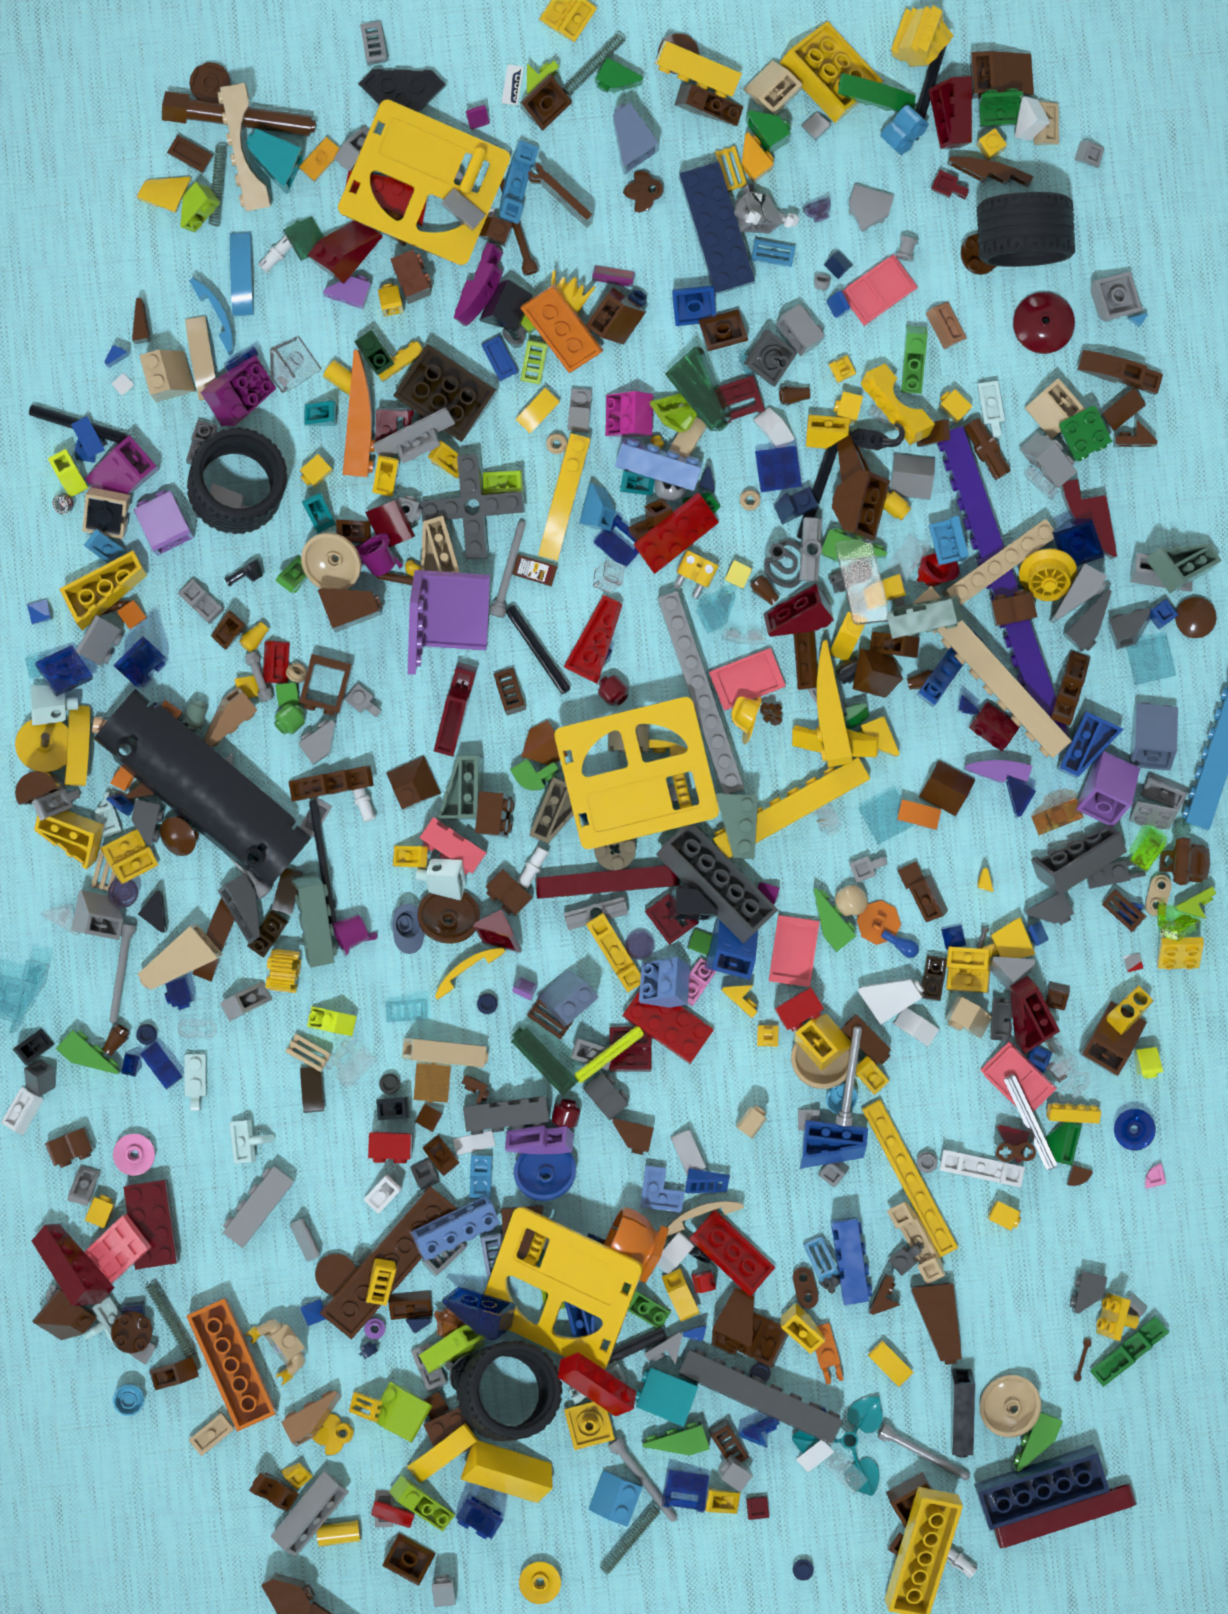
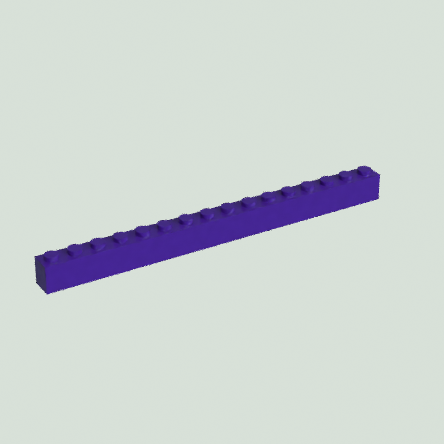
(988, 542)

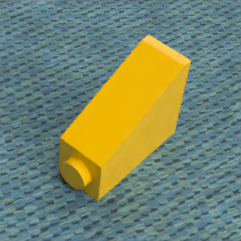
(846, 638)

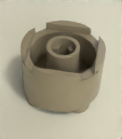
(642, 732)
(616, 861)

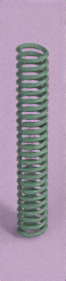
(594, 60)
(218, 182)
(170, 1320)
(639, 1531)

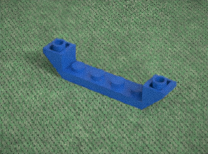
(940, 678)

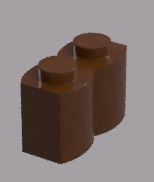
(1013, 609)
(508, 892)
(69, 1147)

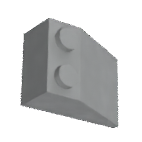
(1085, 586)

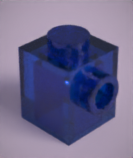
(179, 993)

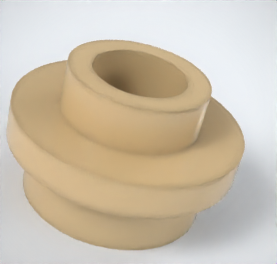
(556, 437)
(750, 493)
(296, 672)

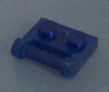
(615, 546)
(685, 1483)

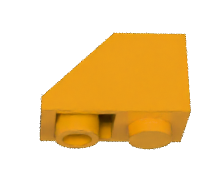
(754, 160)

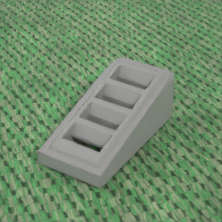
(374, 59)
(428, 1264)

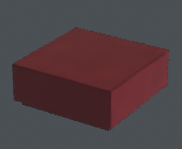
(757, 1508)

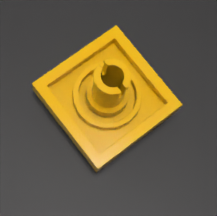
(1180, 954)
(1115, 1317)
(588, 1425)

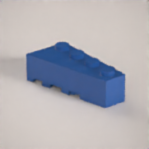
(850, 1262)

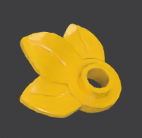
(329, 1435)

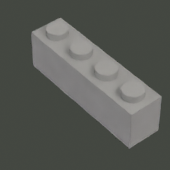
(258, 1206)
(309, 1513)

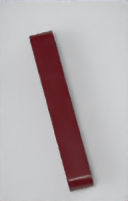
(605, 882)
(1115, 1500)

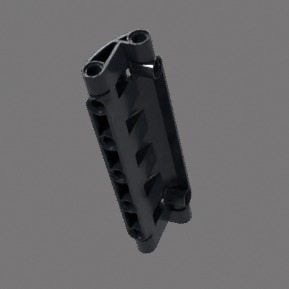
(202, 787)

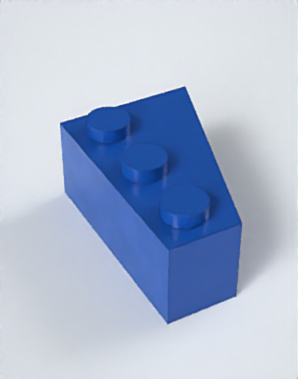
(831, 1143)

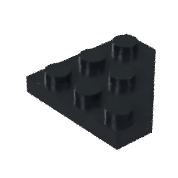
(404, 87)

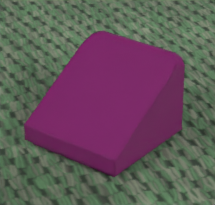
(477, 117)
(769, 891)

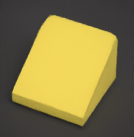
(738, 574)

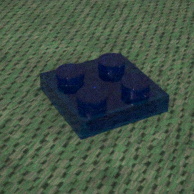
(778, 469)
(63, 670)

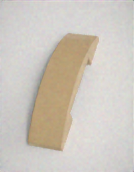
(200, 353)
(727, 1207)
(914, 1231)

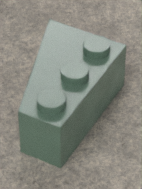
(1182, 565)
(462, 794)
(739, 821)

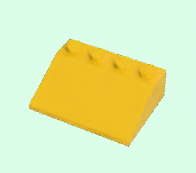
(819, 65)

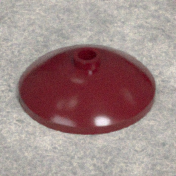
(1035, 334)

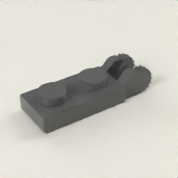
(1113, 874)

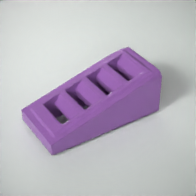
(524, 988)

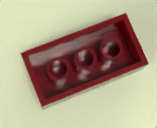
(151, 1212)

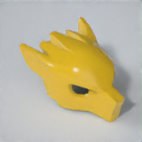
(572, 293)

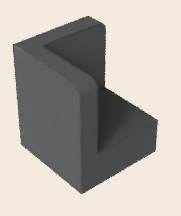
(39, 1078)

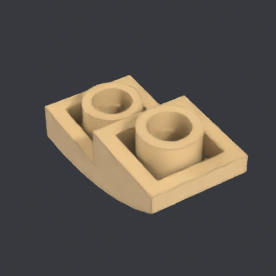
(686, 441)

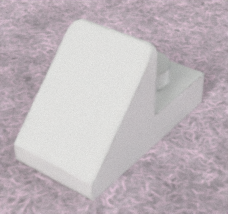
(382, 1194)

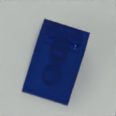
(141, 662)
(481, 1312)

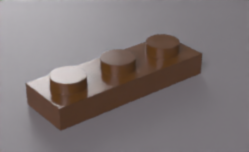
(805, 660)

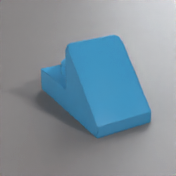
(104, 547)

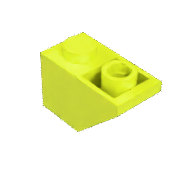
(68, 473)
(331, 1021)
(1148, 1062)

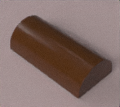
(36, 785)

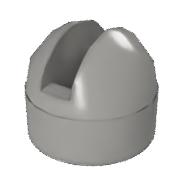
(822, 282)

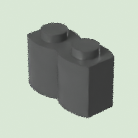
(606, 1096)

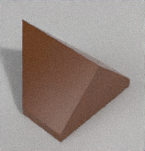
(541, 744)

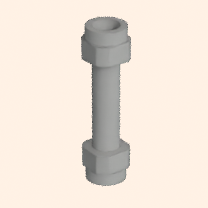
(252, 660)

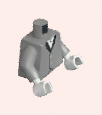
(758, 214)

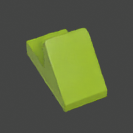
(534, 78)
(1191, 905)

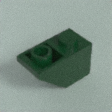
(374, 352)

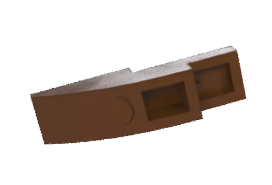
(1120, 370)

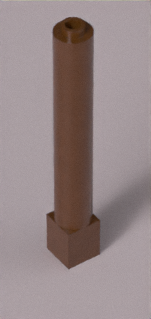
(180, 108)

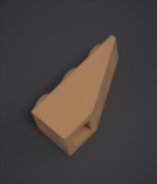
(231, 712)
(308, 1421)

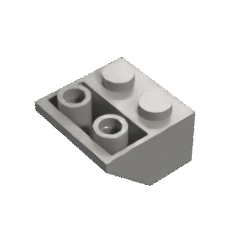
(97, 916)

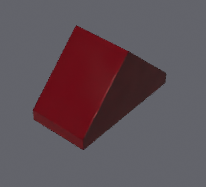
(1013, 1137)

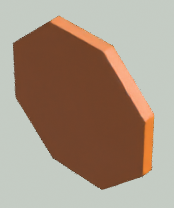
(876, 919)

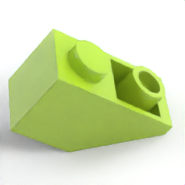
(197, 206)

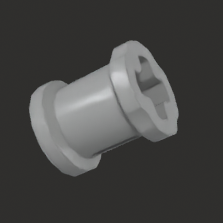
(906, 248)

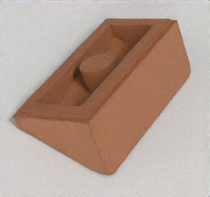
(946, 325)

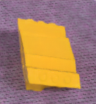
(921, 36)

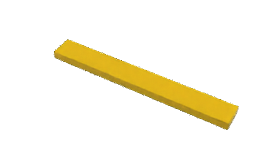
(909, 1177)

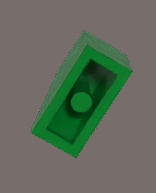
(616, 78)

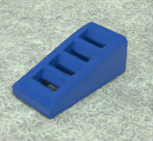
(699, 1182)

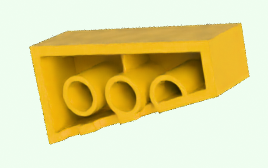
(102, 588)

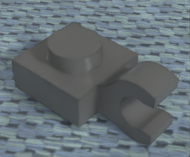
(905, 1259)

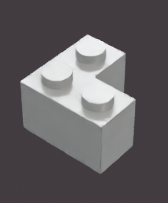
(1049, 458)

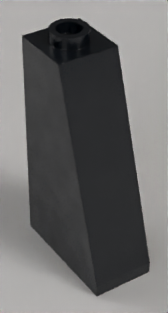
(962, 1412)

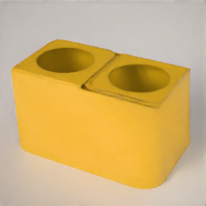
(1120, 1022)

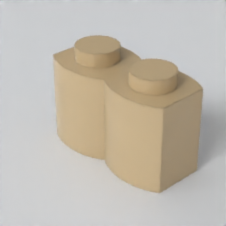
(752, 1121)

